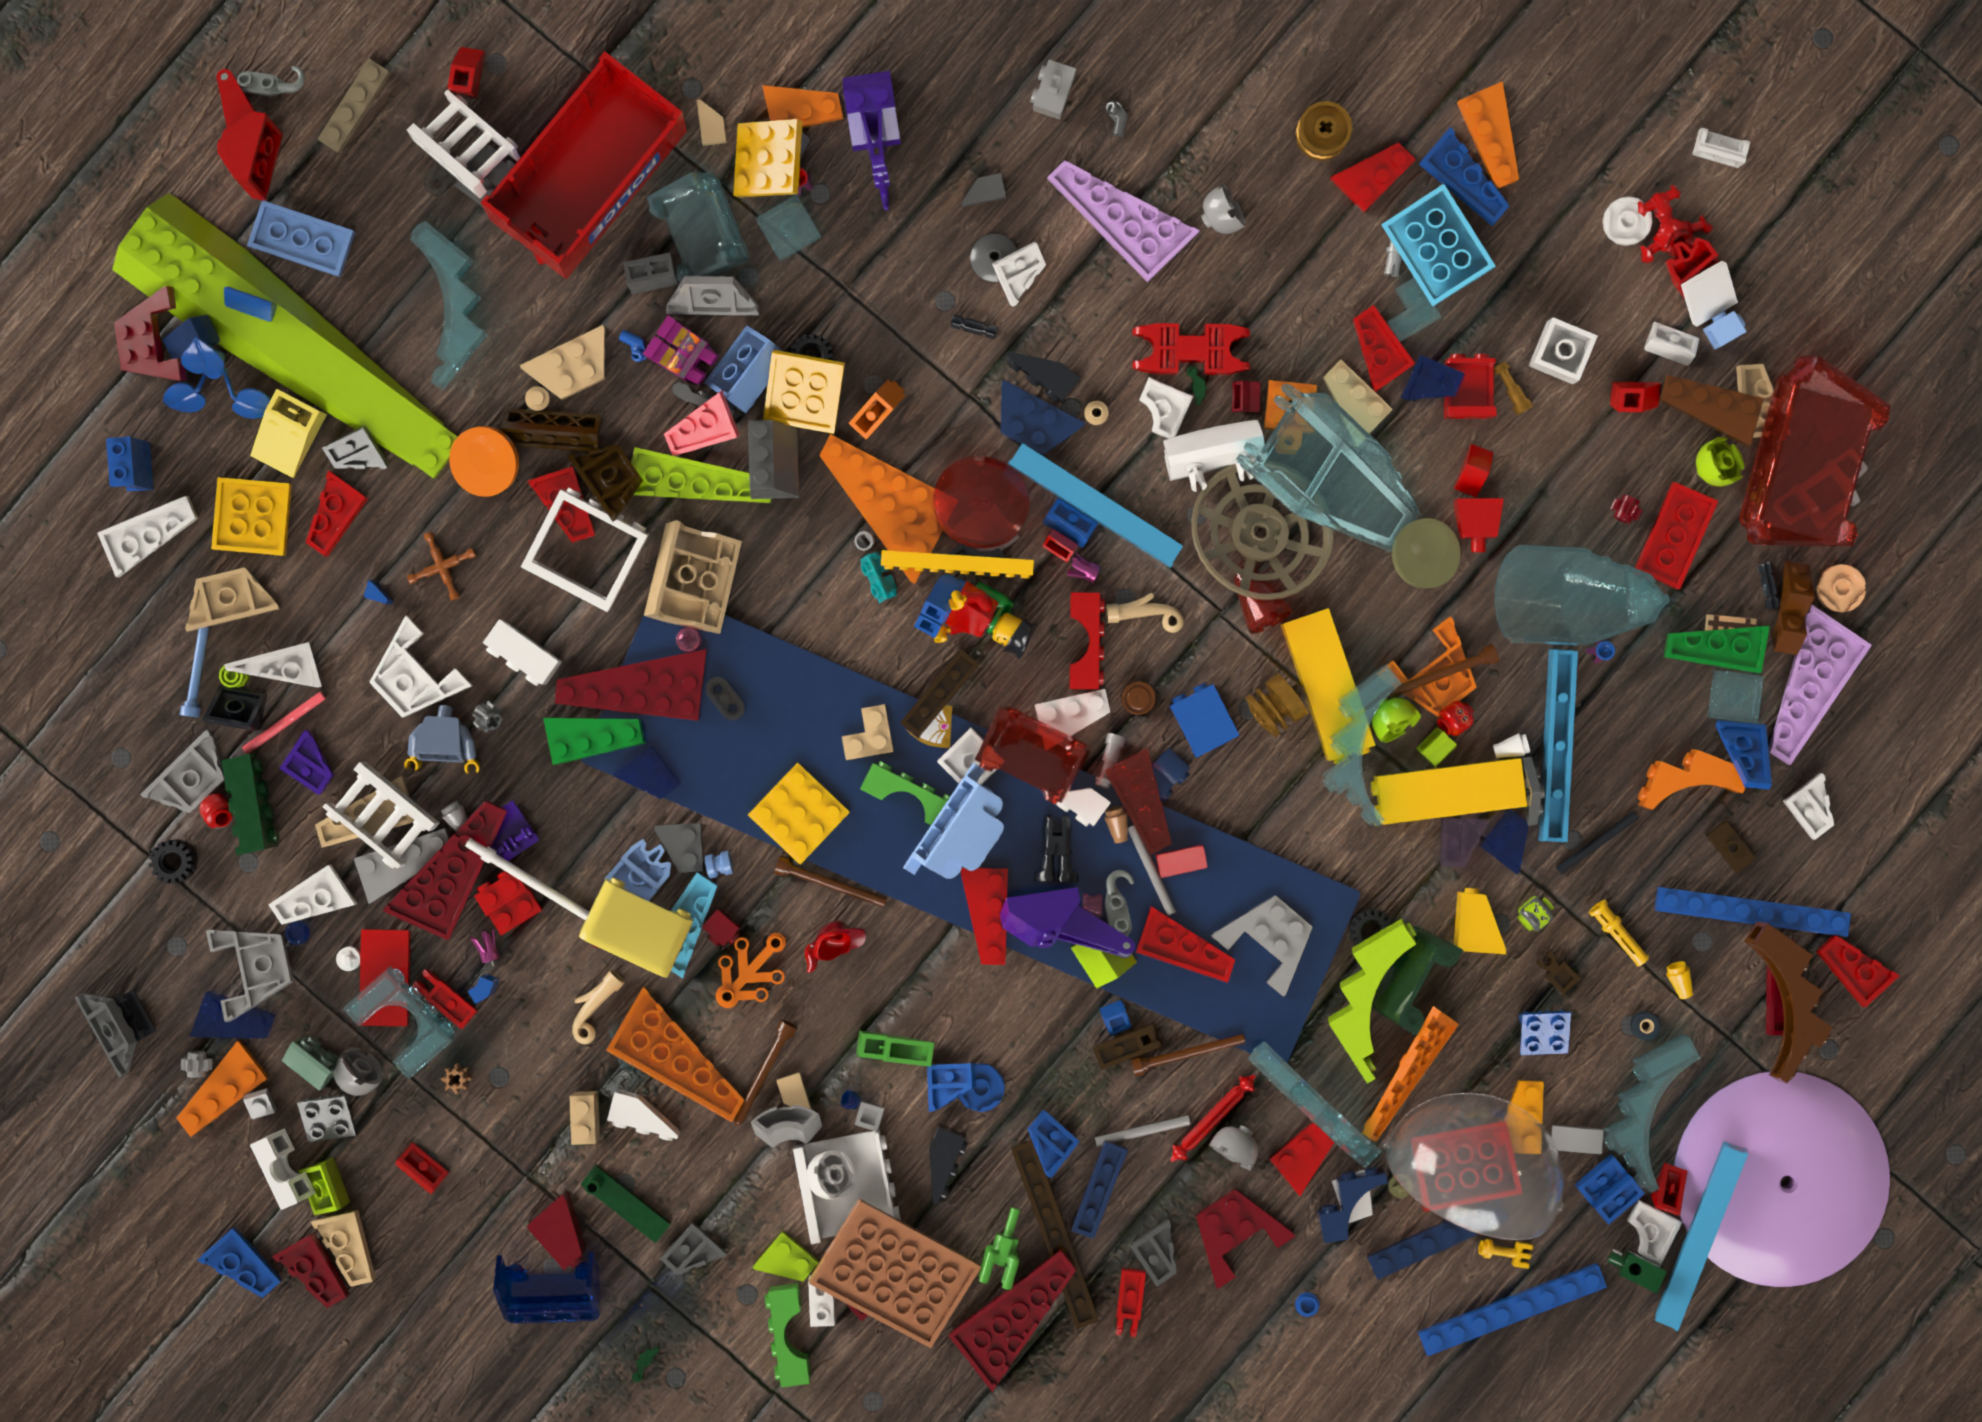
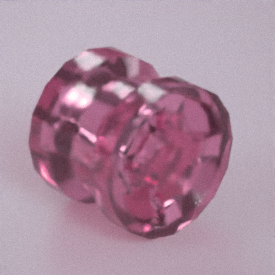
(693, 640)
(1093, 904)

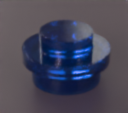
(297, 932)

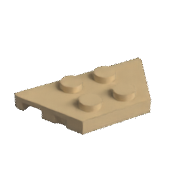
(571, 365)
(227, 598)

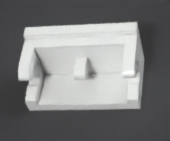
(1721, 148)

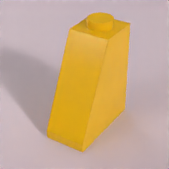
(1476, 924)

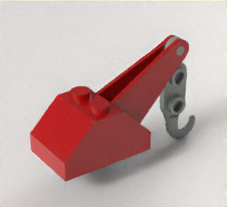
(251, 138)

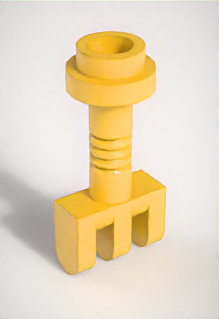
(1487, 1248)

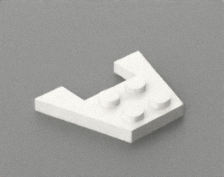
(405, 681)

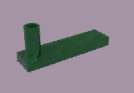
(625, 1203)

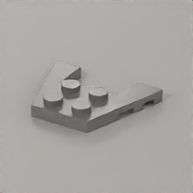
(1278, 931)
(262, 967)

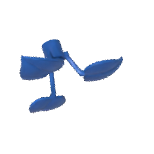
(210, 362)

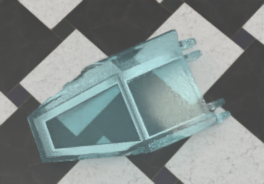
(1331, 471)

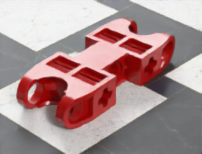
(1191, 349)

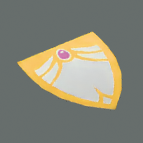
(939, 731)

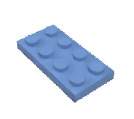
(301, 238)

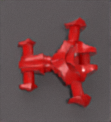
(1670, 229)

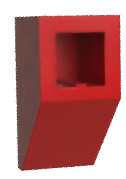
(466, 72)
(1635, 396)

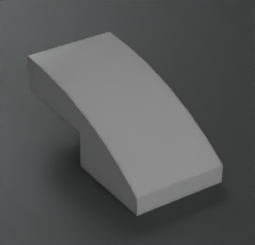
(1578, 1139)

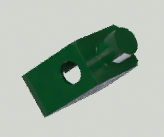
(1647, 1274)

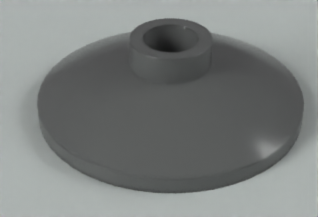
(981, 253)

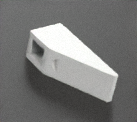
(635, 1111)

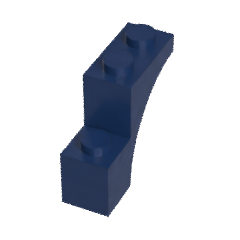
(1351, 1188)

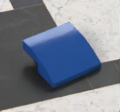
(1609, 1189)

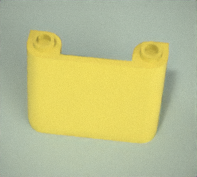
(636, 928)

